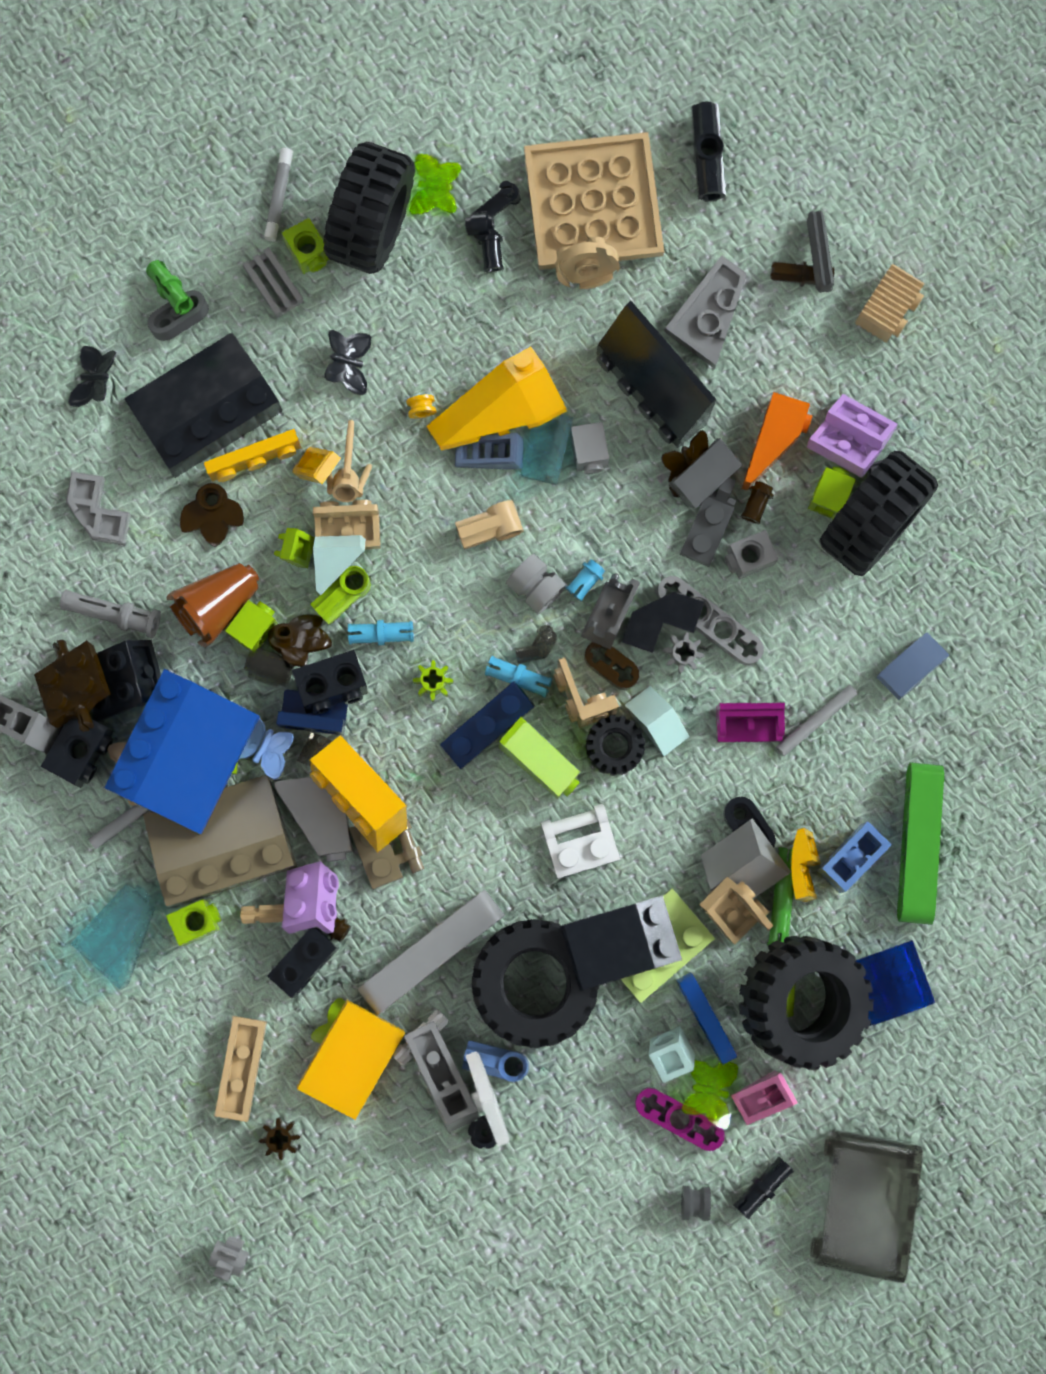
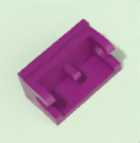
(750, 722)

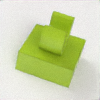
(296, 547)

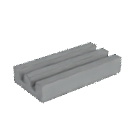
(258, 261)

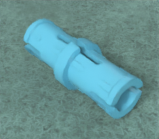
(381, 632)
(524, 678)

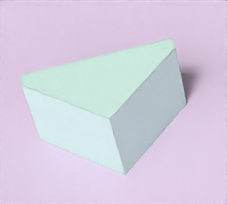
(334, 556)
(657, 720)

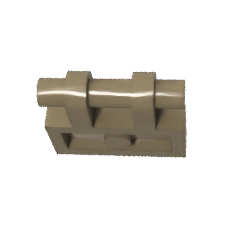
(384, 866)

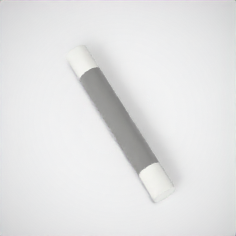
(278, 194)

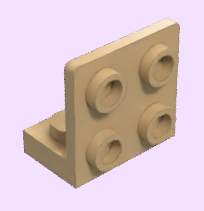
(597, 707)

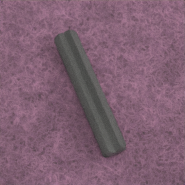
(820, 251)

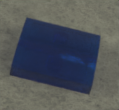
(896, 982)

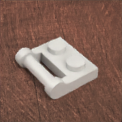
(582, 852)

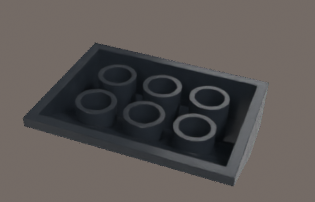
(655, 376)
(204, 404)

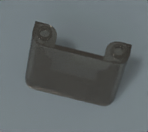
(869, 1205)

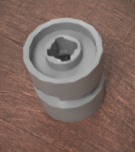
(536, 584)

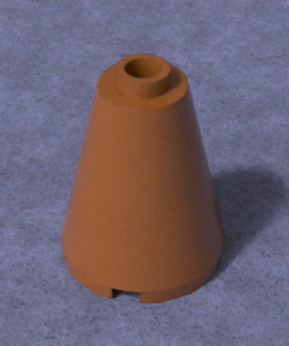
(213, 601)

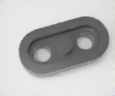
(167, 324)

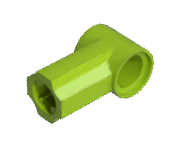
(339, 597)

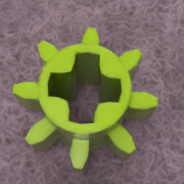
(440, 686)

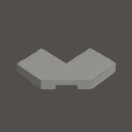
(100, 523)

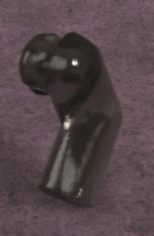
(540, 647)

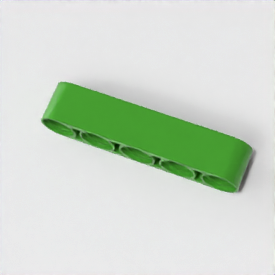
(920, 843)

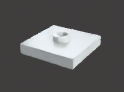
(486, 1100)

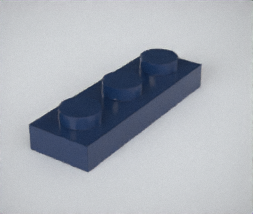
(487, 725)

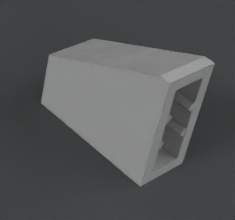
(318, 817)

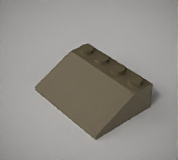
(238, 845)

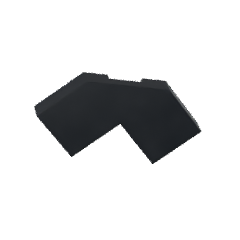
(671, 609)

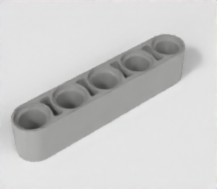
(430, 952)

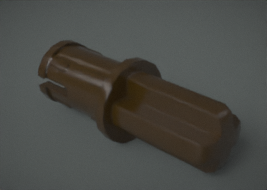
(793, 273)

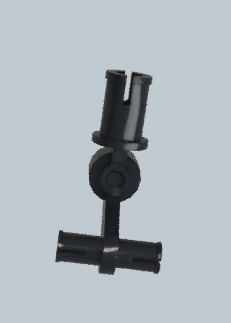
(482, 225)

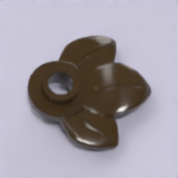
(211, 519)
(302, 637)

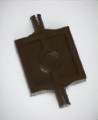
(72, 685)

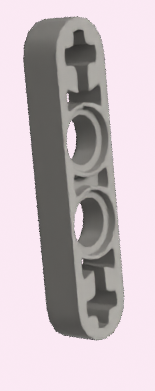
(713, 616)

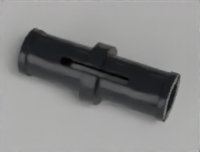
(763, 1187)

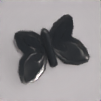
(344, 362)
(95, 380)

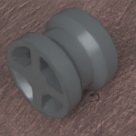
(695, 1203)

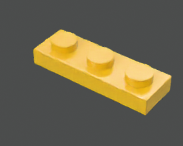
(253, 456)

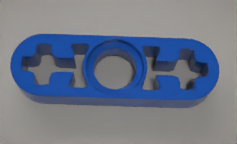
(706, 1018)

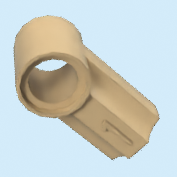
(497, 523)

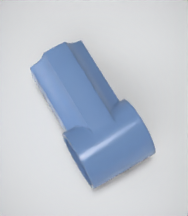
(495, 1059)

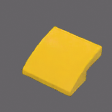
(804, 856)

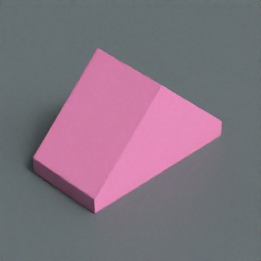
(764, 1097)

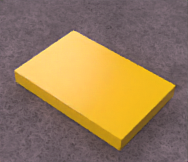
(350, 1059)

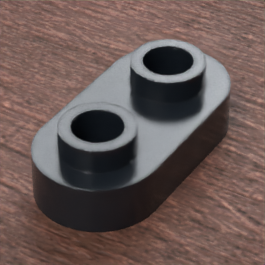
(751, 812)

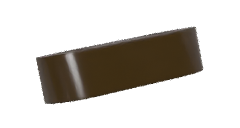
(606, 671)

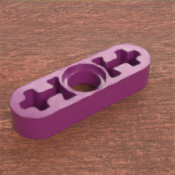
(653, 1114)

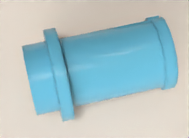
(586, 578)

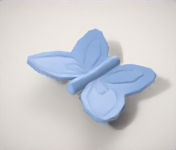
(269, 748)

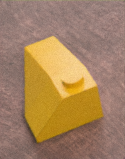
(507, 398)

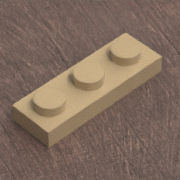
(240, 1068)

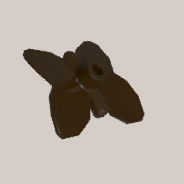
(678, 462)

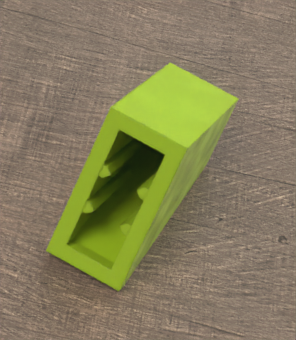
(539, 759)

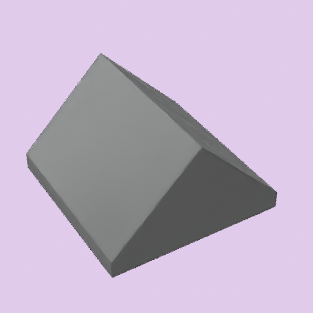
(746, 858)

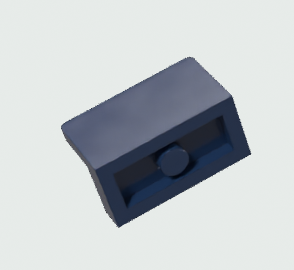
(295, 718)

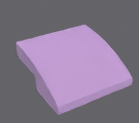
(852, 435)

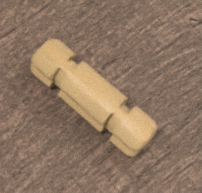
(263, 914)

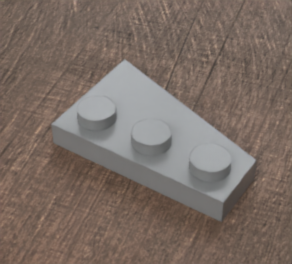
(707, 313)

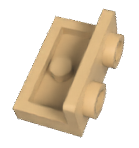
(349, 520)
(734, 909)

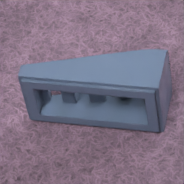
(515, 460)

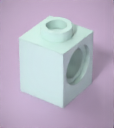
(671, 1054)

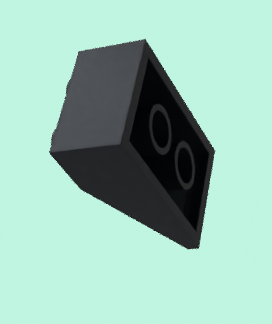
(621, 943)

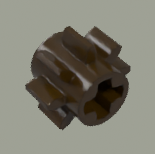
(286, 1130)

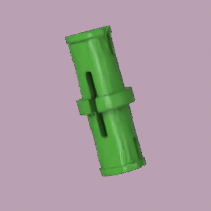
(169, 287)

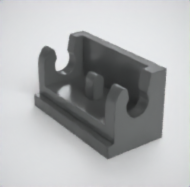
(705, 474)
(610, 611)

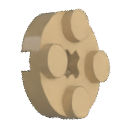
(587, 263)

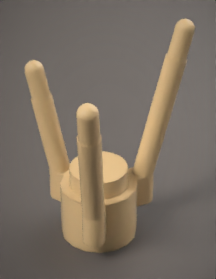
(345, 483)

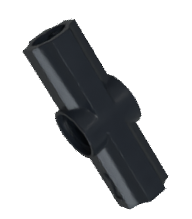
(708, 135)

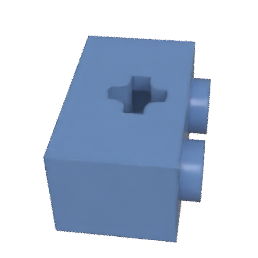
(853, 857)

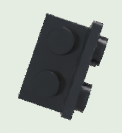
(130, 676)

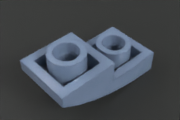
(912, 666)

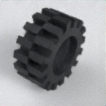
(615, 765)

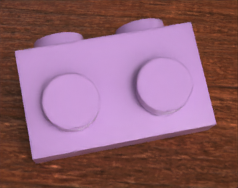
(310, 898)

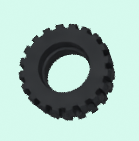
(368, 207)
(878, 512)
(843, 1011)
(498, 1012)

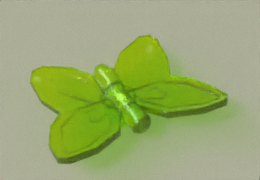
(436, 187)
(708, 1092)

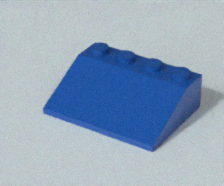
(182, 751)

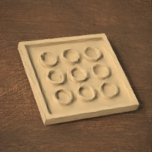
(594, 191)

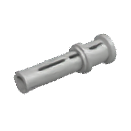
(125, 615)

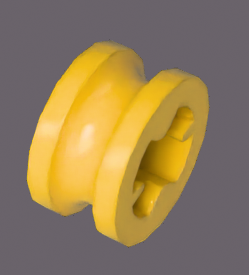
(421, 406)

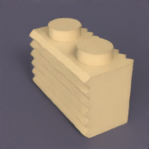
(889, 304)

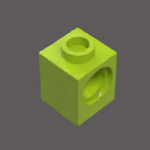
(303, 234)
(831, 492)
(252, 625)
(179, 922)

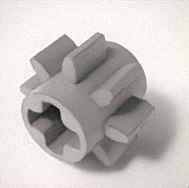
(690, 647)
(228, 1258)

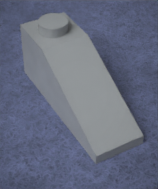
(27, 725)
(441, 1077)

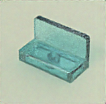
(547, 450)

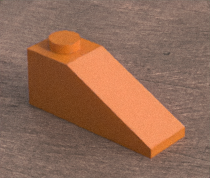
(779, 431)

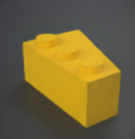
(359, 793)

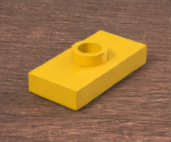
(316, 465)

